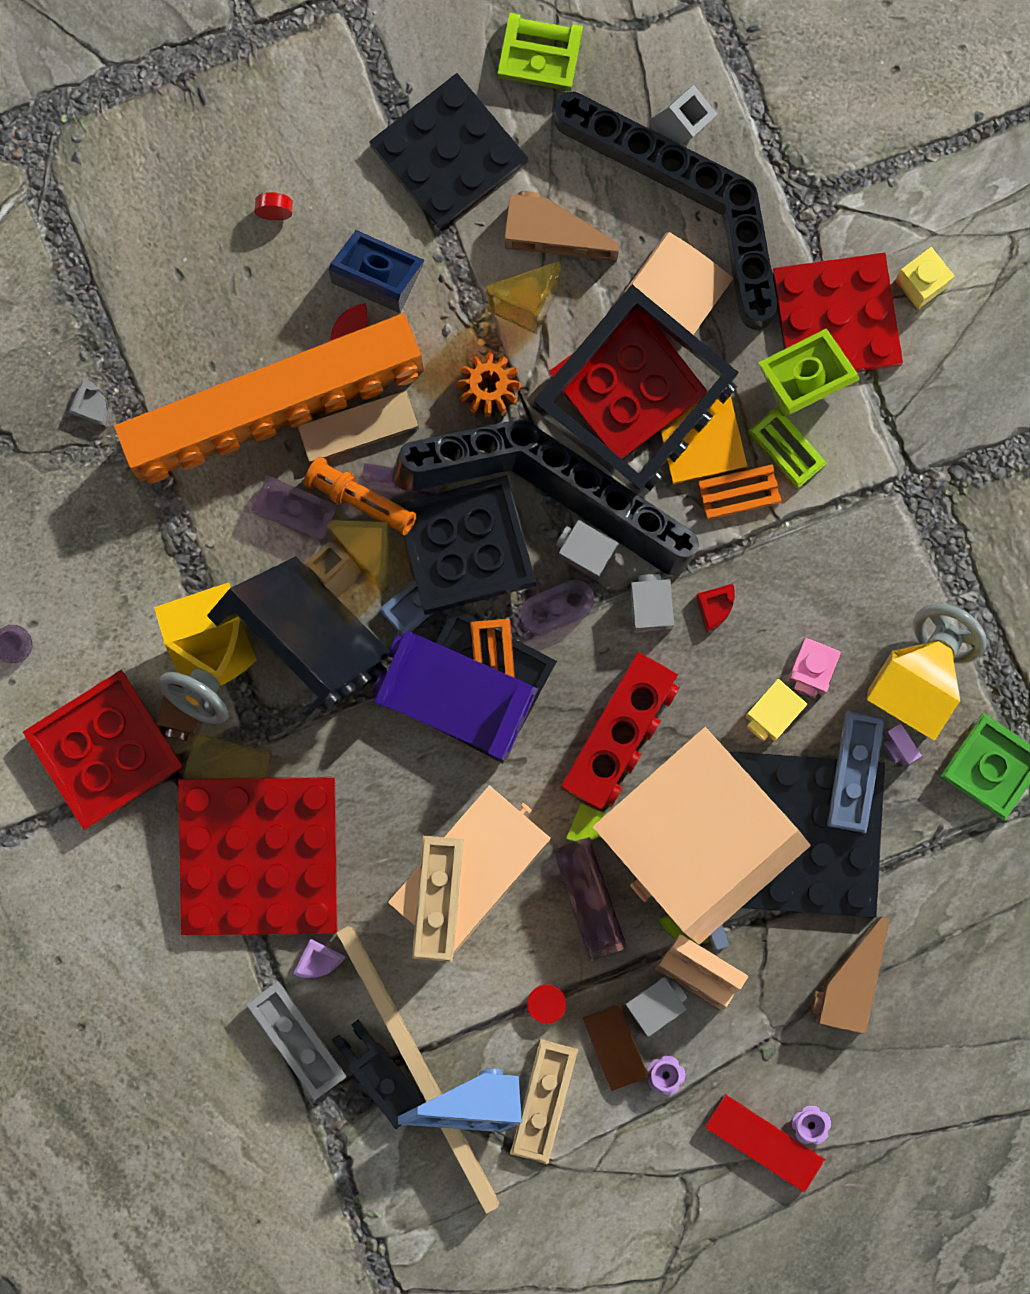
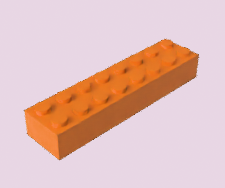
(270, 399)

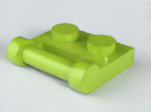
(537, 62)

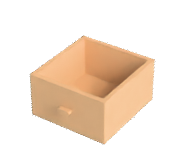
(701, 836)
(496, 853)

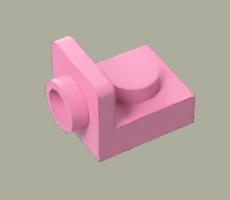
(813, 668)

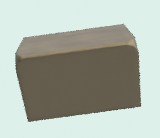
(334, 568)

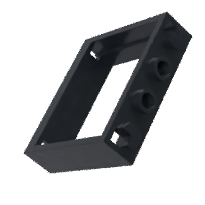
(675, 445)

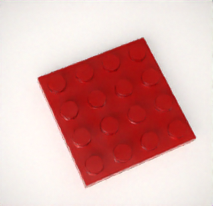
(258, 855)

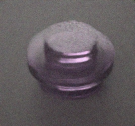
(15, 644)

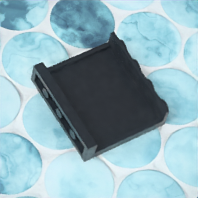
(306, 631)

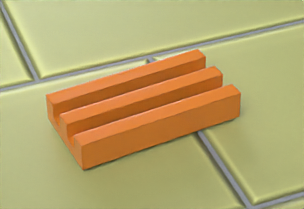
(770, 484)
(490, 625)

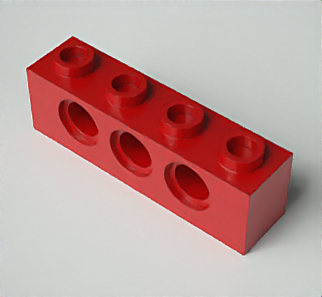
(641, 675)

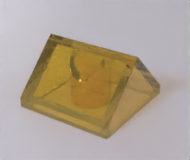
(525, 297)
(367, 545)

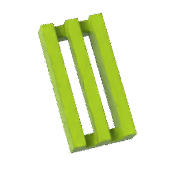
(776, 458)

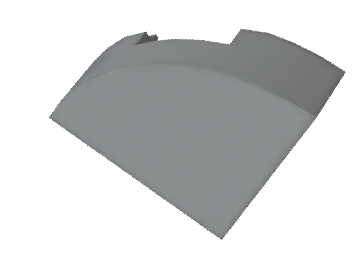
(90, 404)

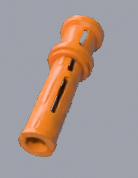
(342, 489)

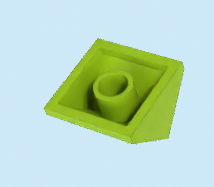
(807, 372)

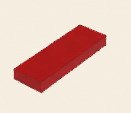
(764, 1143)

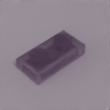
(294, 508)

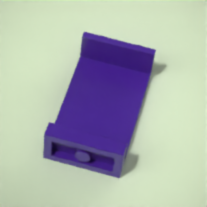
(454, 694)

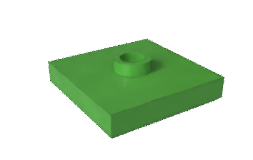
(991, 767)

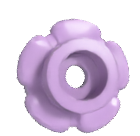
(670, 1065)
(822, 1125)

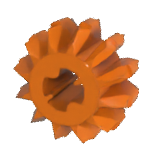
(503, 386)

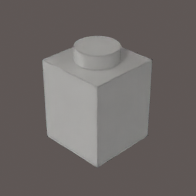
(684, 116)
(586, 549)
(651, 604)
(657, 1005)

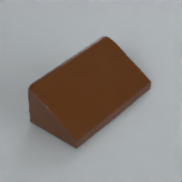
(615, 1047)

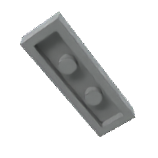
(296, 1040)

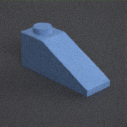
(480, 1104)

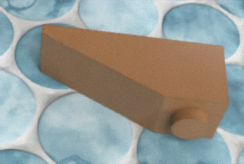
(545, 227)
(851, 987)

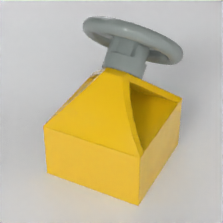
(202, 654)
(921, 680)

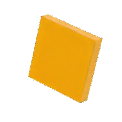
(710, 452)

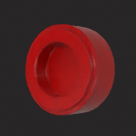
(273, 206)
(546, 1004)

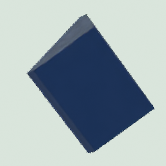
(375, 270)

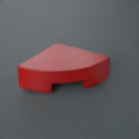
(350, 321)
(715, 605)

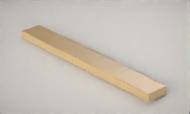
(416, 1063)

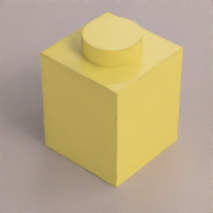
(924, 278)
(774, 711)

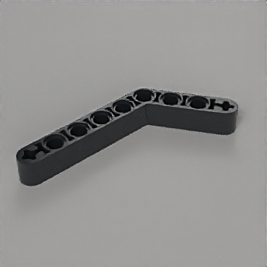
(685, 183)
(422, 466)

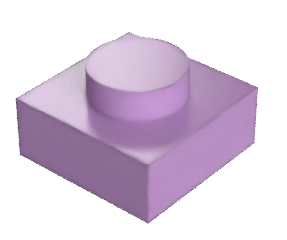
(900, 746)

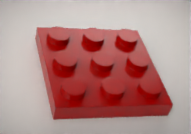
(848, 299)
(633, 386)
(103, 750)

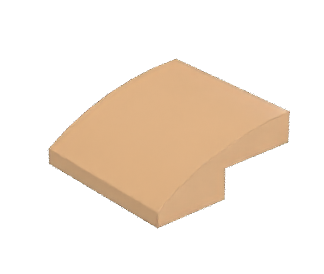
(681, 281)
(701, 972)

